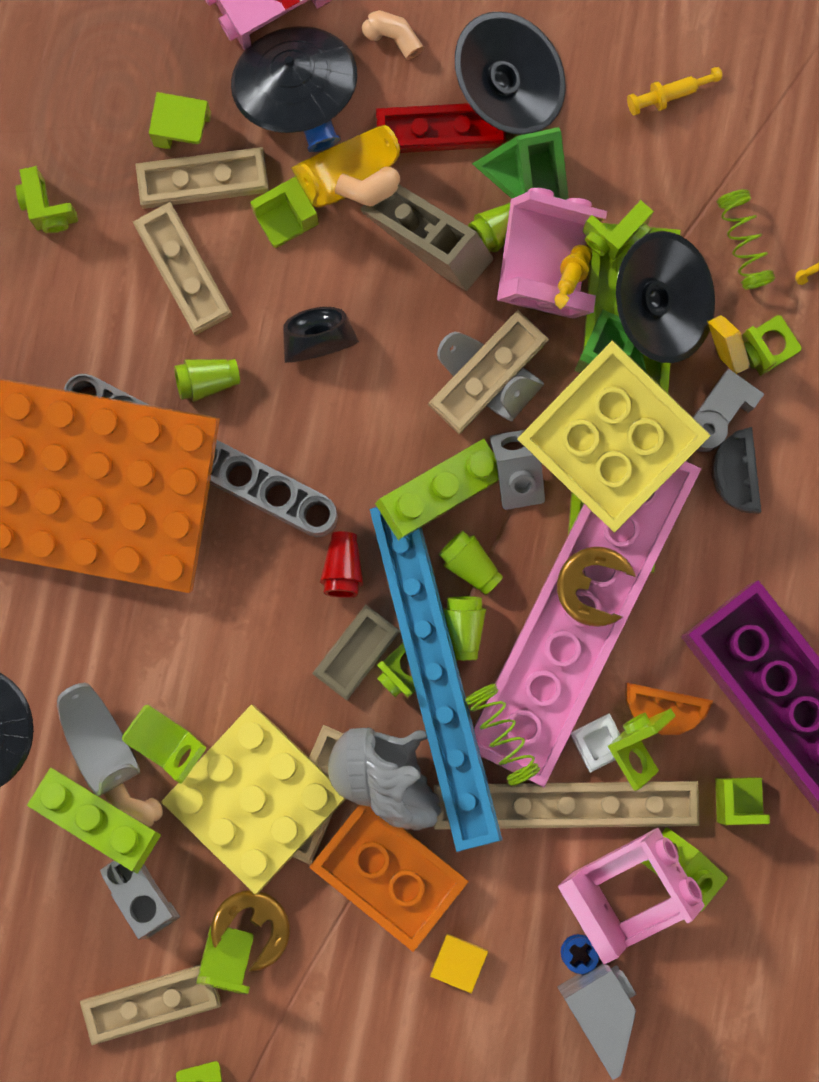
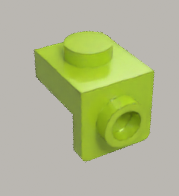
(34, 198)
(627, 232)

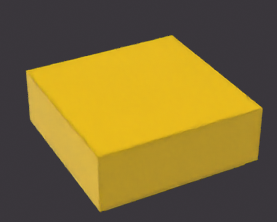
(729, 344)
(458, 963)

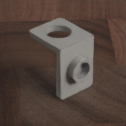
(518, 473)

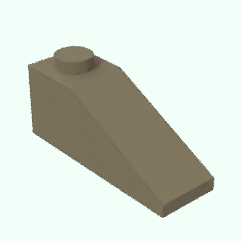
(432, 236)

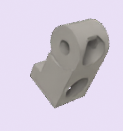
(721, 406)
(139, 899)

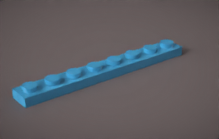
(438, 687)

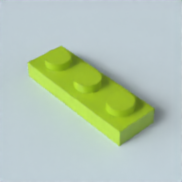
(439, 489)
(94, 820)

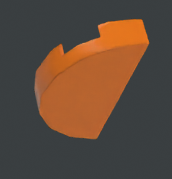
(687, 709)

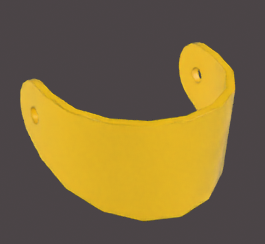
(354, 157)

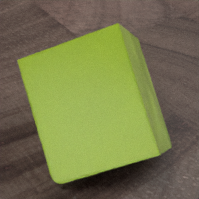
(177, 120)
(284, 212)
(740, 801)

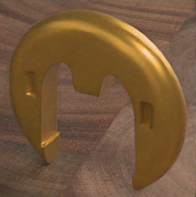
(572, 579)
(264, 908)

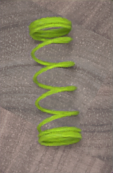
(727, 202)
(481, 696)

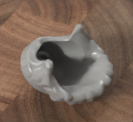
(385, 776)

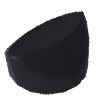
(317, 334)

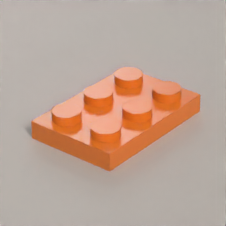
(389, 875)

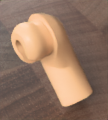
(394, 27)
(372, 189)
(143, 811)

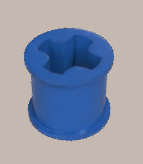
(321, 137)
(579, 966)

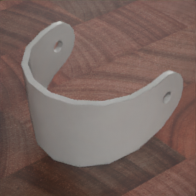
(512, 397)
(95, 739)

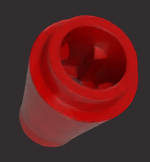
(342, 566)

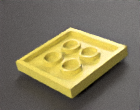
(613, 436)
(254, 799)

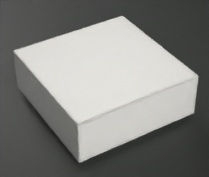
(593, 742)

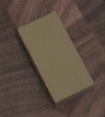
(356, 652)

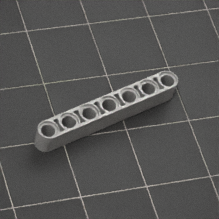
(227, 458)

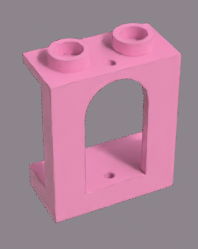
(597, 916)

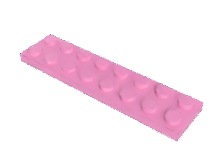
(560, 658)

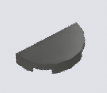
(736, 472)

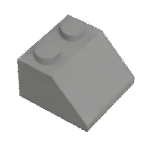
(603, 1011)

